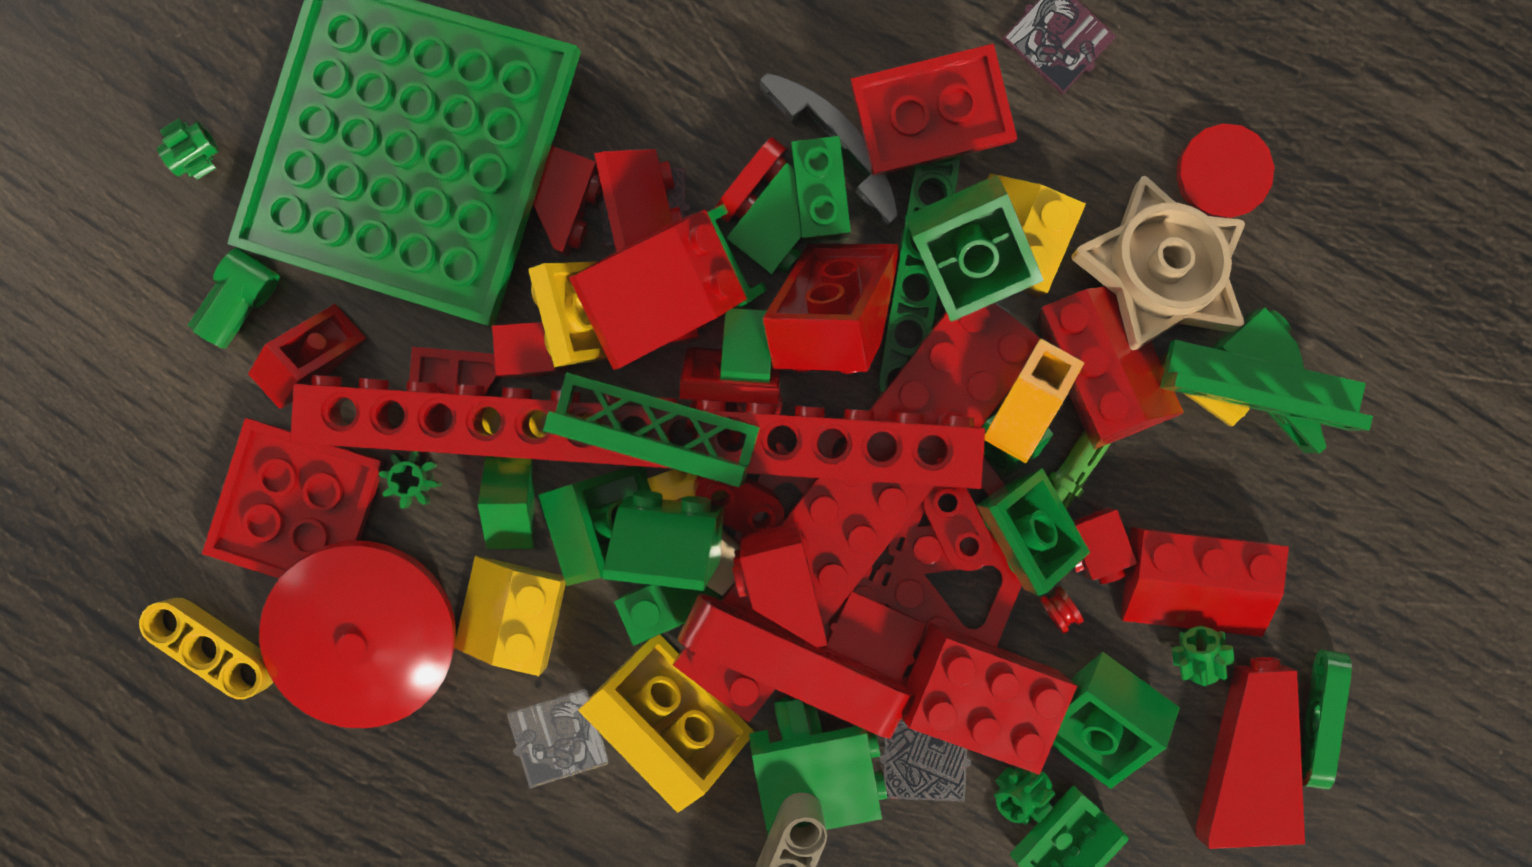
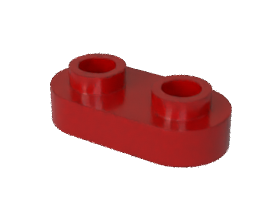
(762, 167)
(743, 504)
(957, 525)

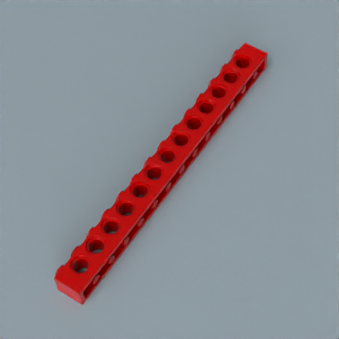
(319, 422)

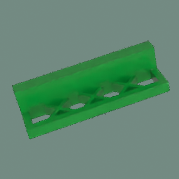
(1265, 386)
(645, 447)

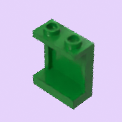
(826, 765)

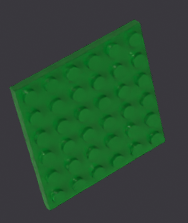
(405, 151)

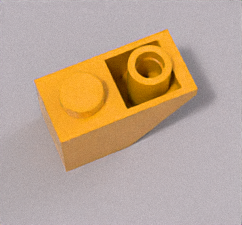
(1033, 400)

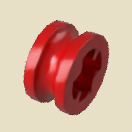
(1061, 610)

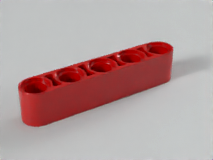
(794, 666)

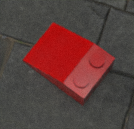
(658, 288)
(832, 308)

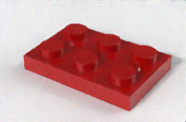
(933, 110)

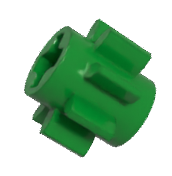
(187, 149)
(401, 488)
(1203, 655)
(1023, 795)

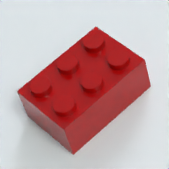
(986, 699)

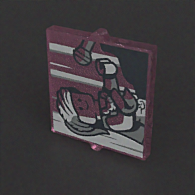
(1059, 40)

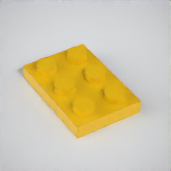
(566, 326)

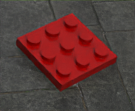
(288, 499)

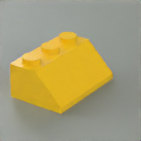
(666, 724)

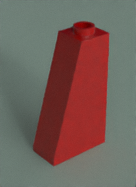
(1256, 765)

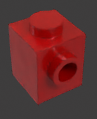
(1107, 545)

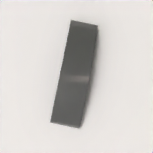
(795, 100)

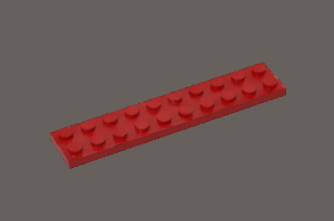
(847, 524)

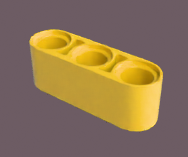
(186, 647)

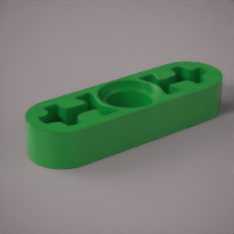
(1325, 718)

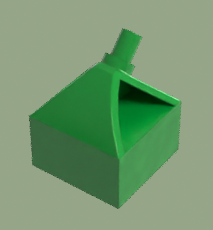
(974, 248)

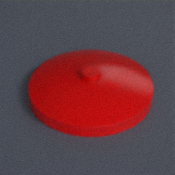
(357, 634)

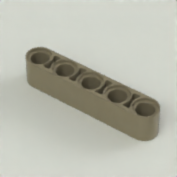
(795, 844)

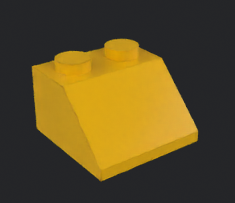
(1047, 223)
(510, 615)

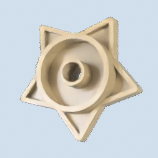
(1166, 266)

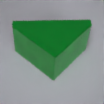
(745, 347)
(507, 503)

